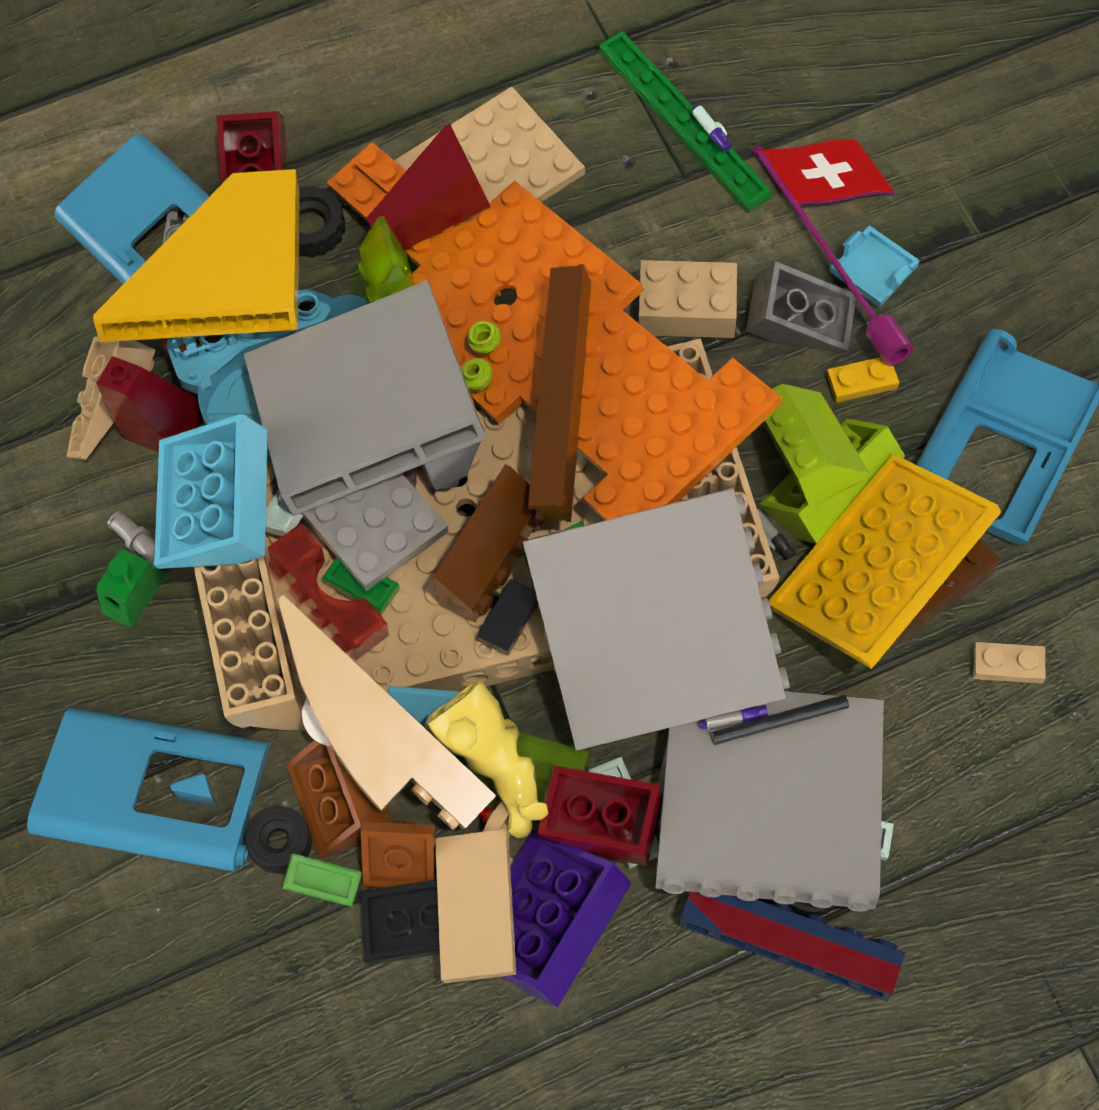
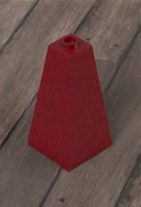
(432, 192)
(145, 404)

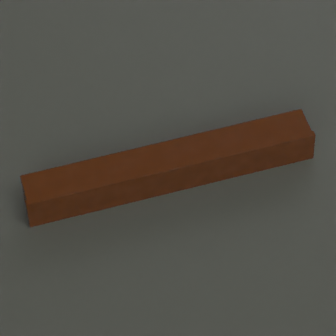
(560, 394)

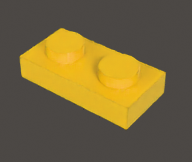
(861, 379)

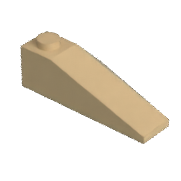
(95, 416)

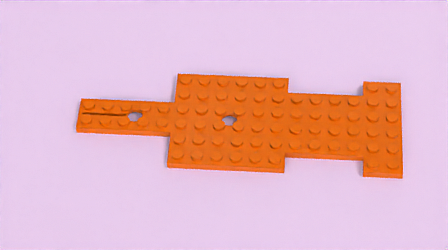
(642, 407)

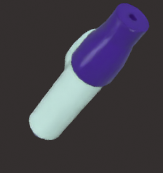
(714, 129)

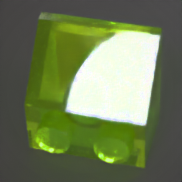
(383, 262)

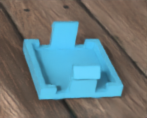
(875, 264)

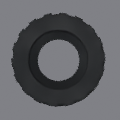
(331, 234)

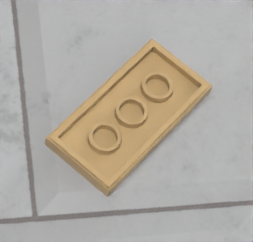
(475, 906)

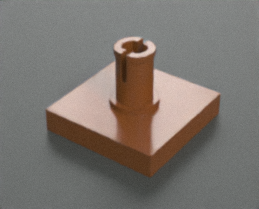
(397, 853)

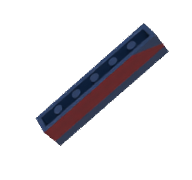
(797, 941)

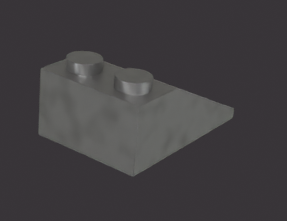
(800, 310)

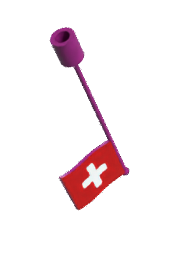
(831, 174)

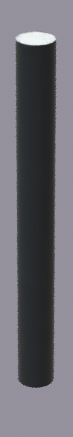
(779, 719)

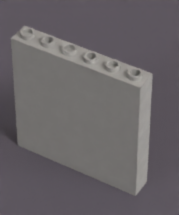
(362, 398)
(656, 618)
(778, 809)

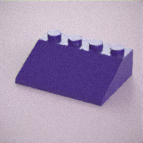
(559, 913)

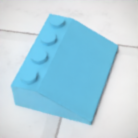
(212, 495)

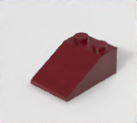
(251, 143)
(602, 814)

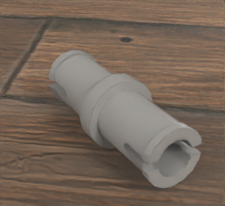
(135, 537)

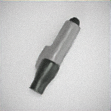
(775, 539)

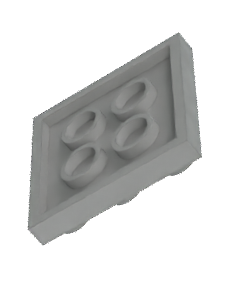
(377, 528)

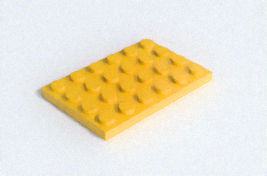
(883, 559)

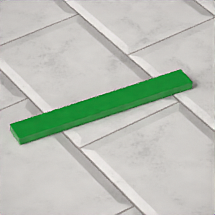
(677, 115)

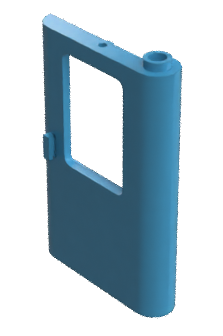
(98, 774)

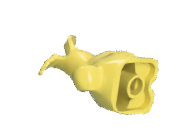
(476, 730)

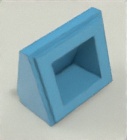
(194, 790)

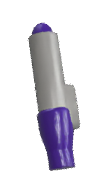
(734, 717)

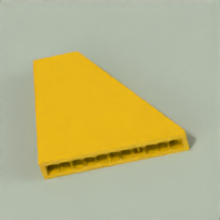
(220, 270)

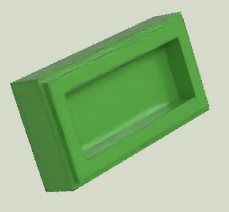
(321, 879)

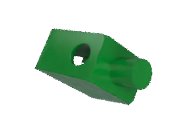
(130, 584)

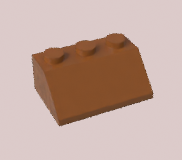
(331, 800)

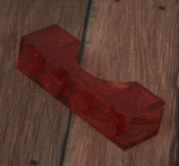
(354, 623)

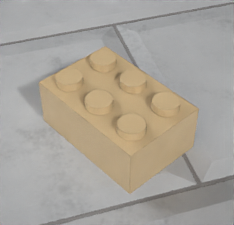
(688, 298)

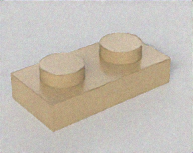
(1009, 662)

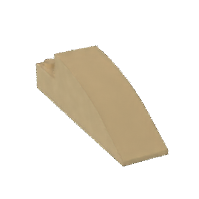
(374, 733)

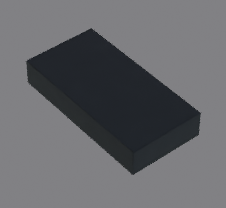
(508, 617)

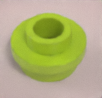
(480, 331)
(480, 380)

